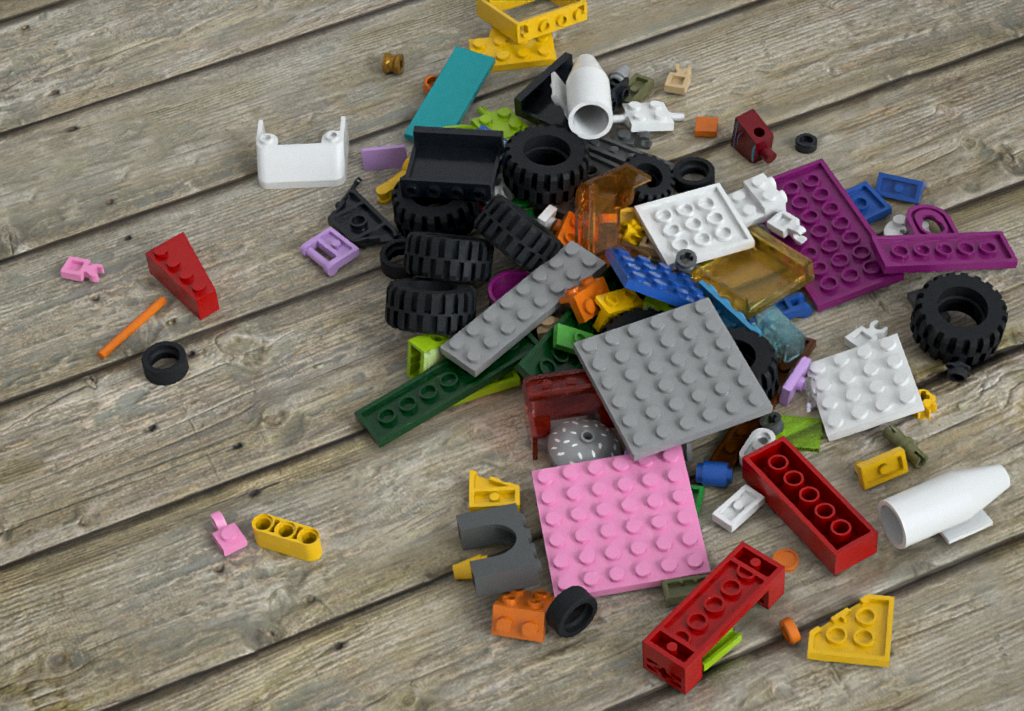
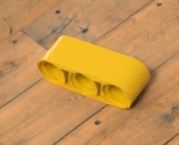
(287, 537)

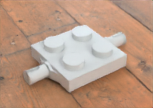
(647, 116)

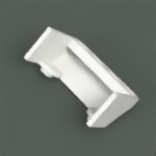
(302, 164)

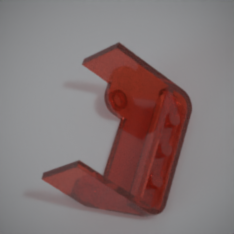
(558, 397)

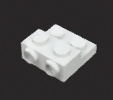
(758, 200)

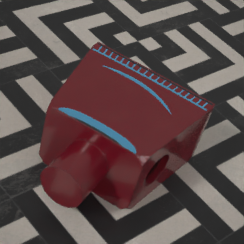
(753, 138)

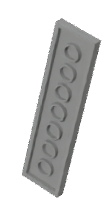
(521, 309)

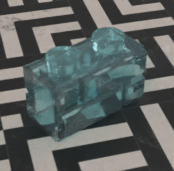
(781, 333)

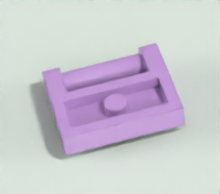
(332, 244)

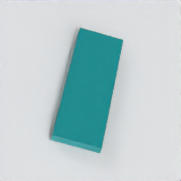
(452, 90)

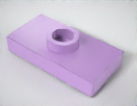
(795, 381)

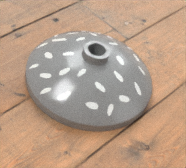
(570, 445)

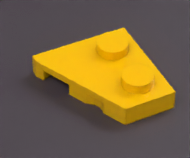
(491, 492)

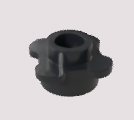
(957, 371)

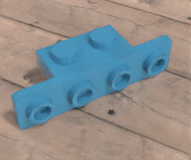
(727, 313)

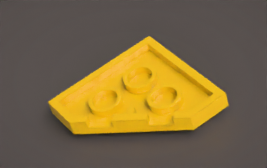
(856, 634)

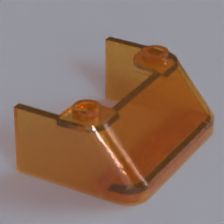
(599, 207)

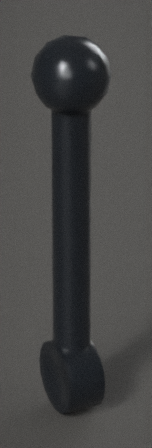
(357, 181)

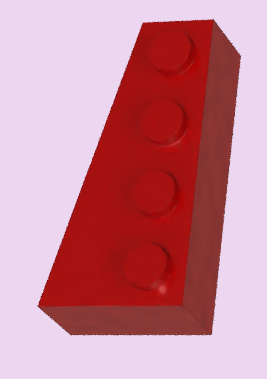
(183, 275)

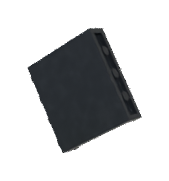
(536, 103)
(453, 164)

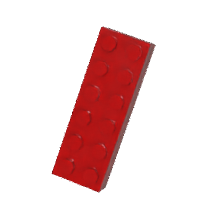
(810, 505)

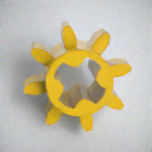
(631, 232)
(929, 405)

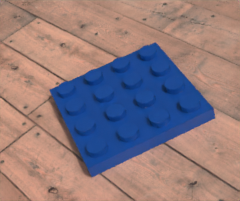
(653, 279)

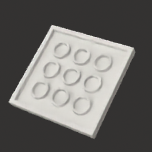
(694, 221)
(864, 387)

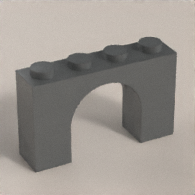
(507, 571)

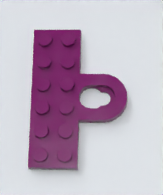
(940, 251)

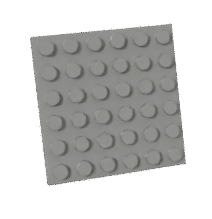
(672, 378)

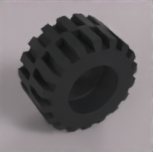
(661, 179)

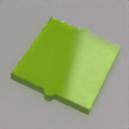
(802, 432)

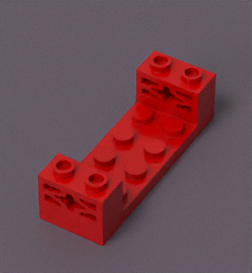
(708, 613)

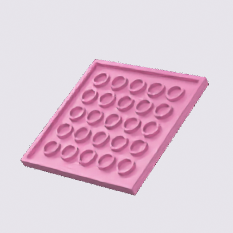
(619, 523)

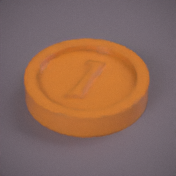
(787, 558)

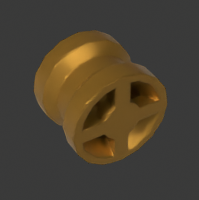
(393, 63)

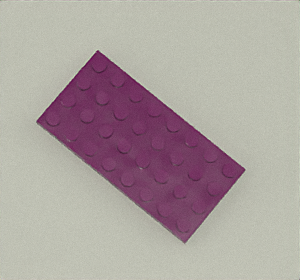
(835, 237)

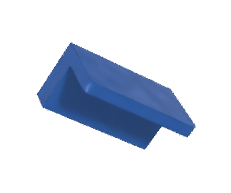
(900, 188)

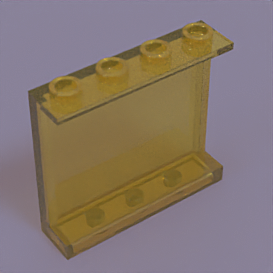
(758, 275)

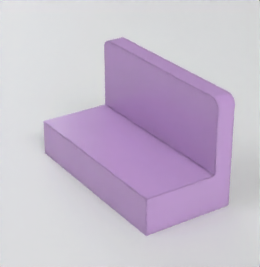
(383, 157)

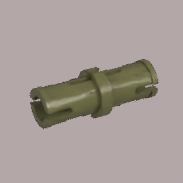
(898, 439)

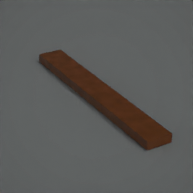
(737, 435)

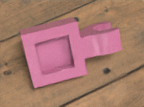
(227, 537)

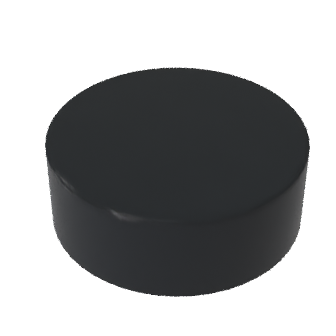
(806, 143)

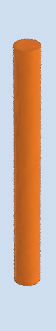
(131, 328)

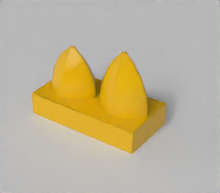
(881, 468)

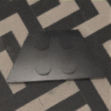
(361, 222)

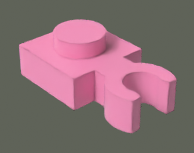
(80, 268)

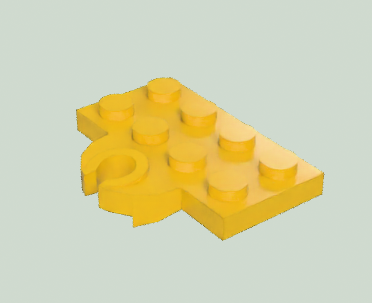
(514, 55)

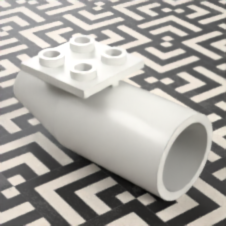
(585, 98)
(943, 505)

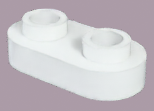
(757, 439)

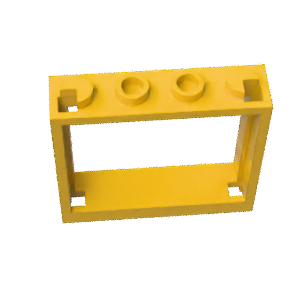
(569, 14)

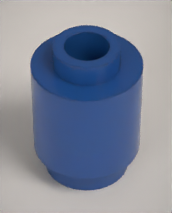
(714, 474)

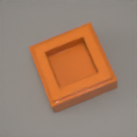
(706, 127)

